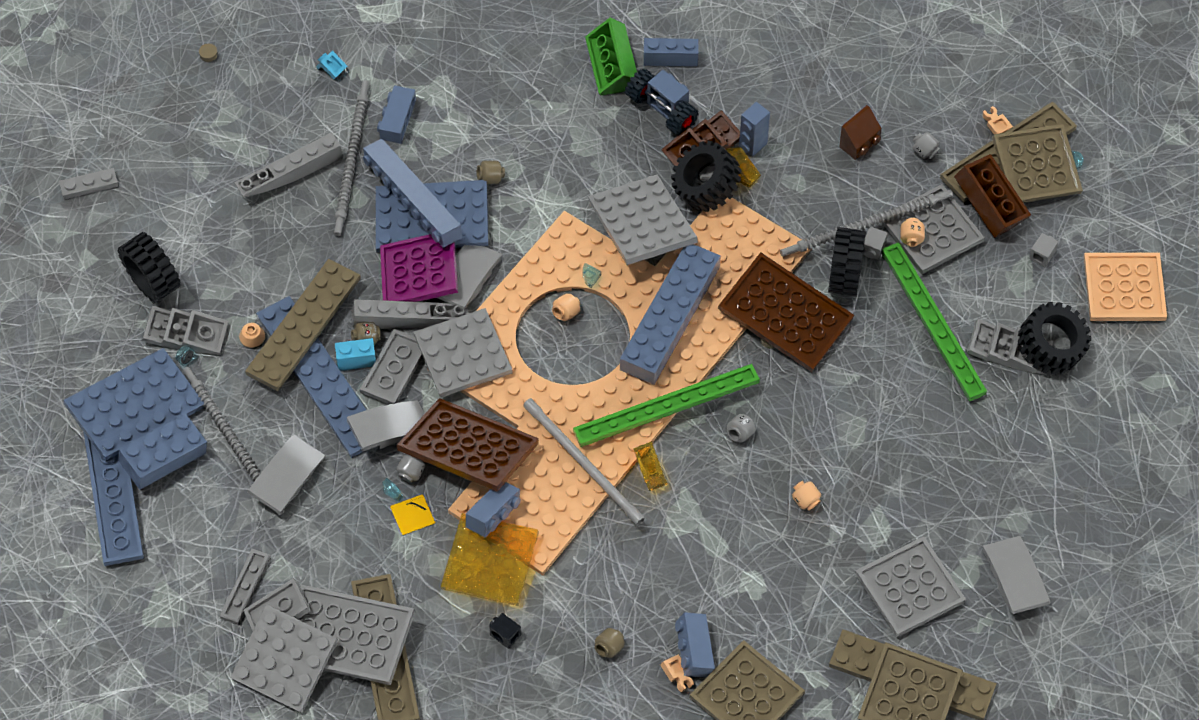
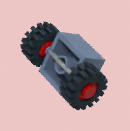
(664, 96)

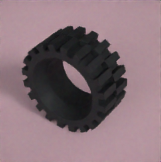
(717, 187)
(847, 261)
(149, 267)
(1044, 354)

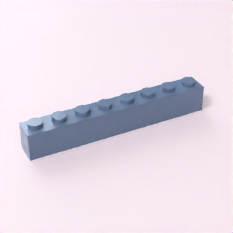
(412, 193)

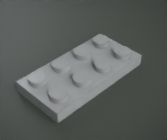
(393, 368)

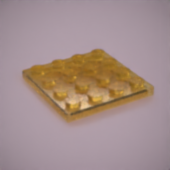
(490, 565)

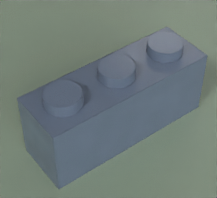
(670, 52)
(396, 114)
(754, 129)
(492, 509)
(694, 645)

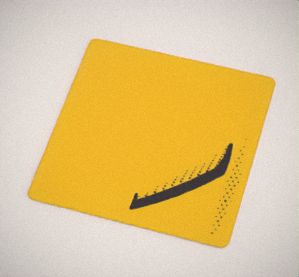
(412, 514)

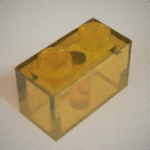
(650, 466)

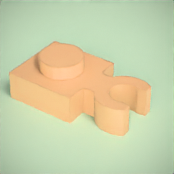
(996, 123)
(674, 671)

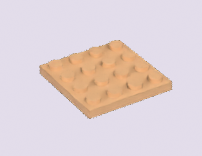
(1125, 287)

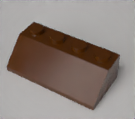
(992, 195)

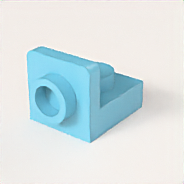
(331, 64)

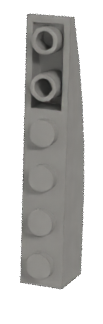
(292, 167)
(403, 314)

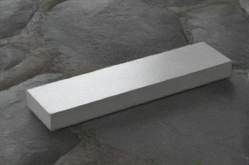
(245, 586)

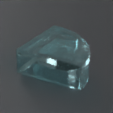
(590, 275)
(392, 490)

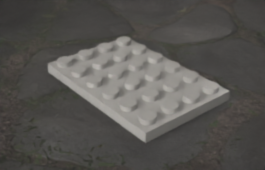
(642, 219)
(366, 629)

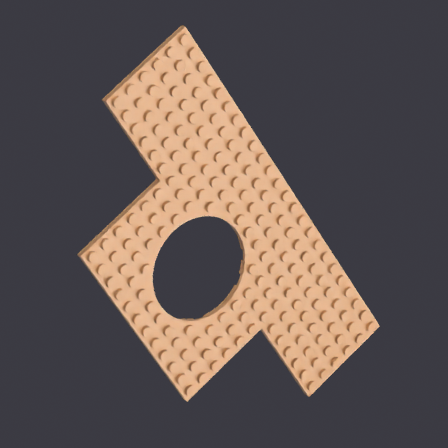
(553, 486)

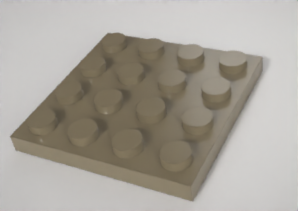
(1038, 162)
(909, 687)
(746, 688)

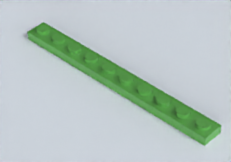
(934, 322)
(666, 405)

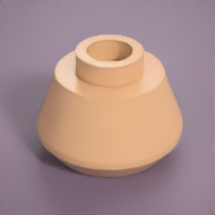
(252, 335)

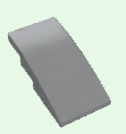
(473, 268)
(180, 328)
(999, 346)
(384, 424)
(286, 474)
(1016, 575)

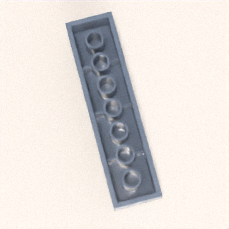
(670, 313)

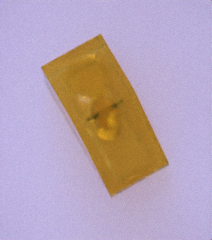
(748, 170)

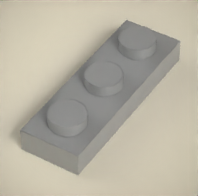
(88, 183)

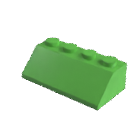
(611, 56)

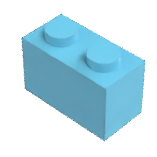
(355, 354)

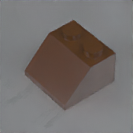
(860, 133)

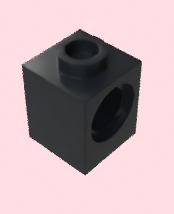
(504, 630)

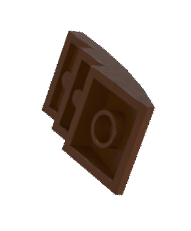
(717, 129)

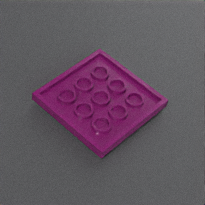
(417, 270)

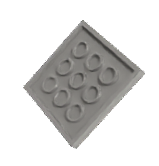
(946, 232)
(462, 352)
(910, 586)
(284, 658)

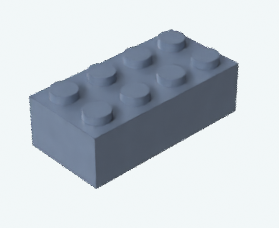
(162, 451)

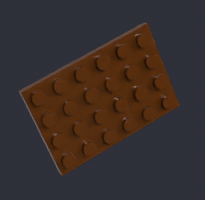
(786, 312)
(468, 444)

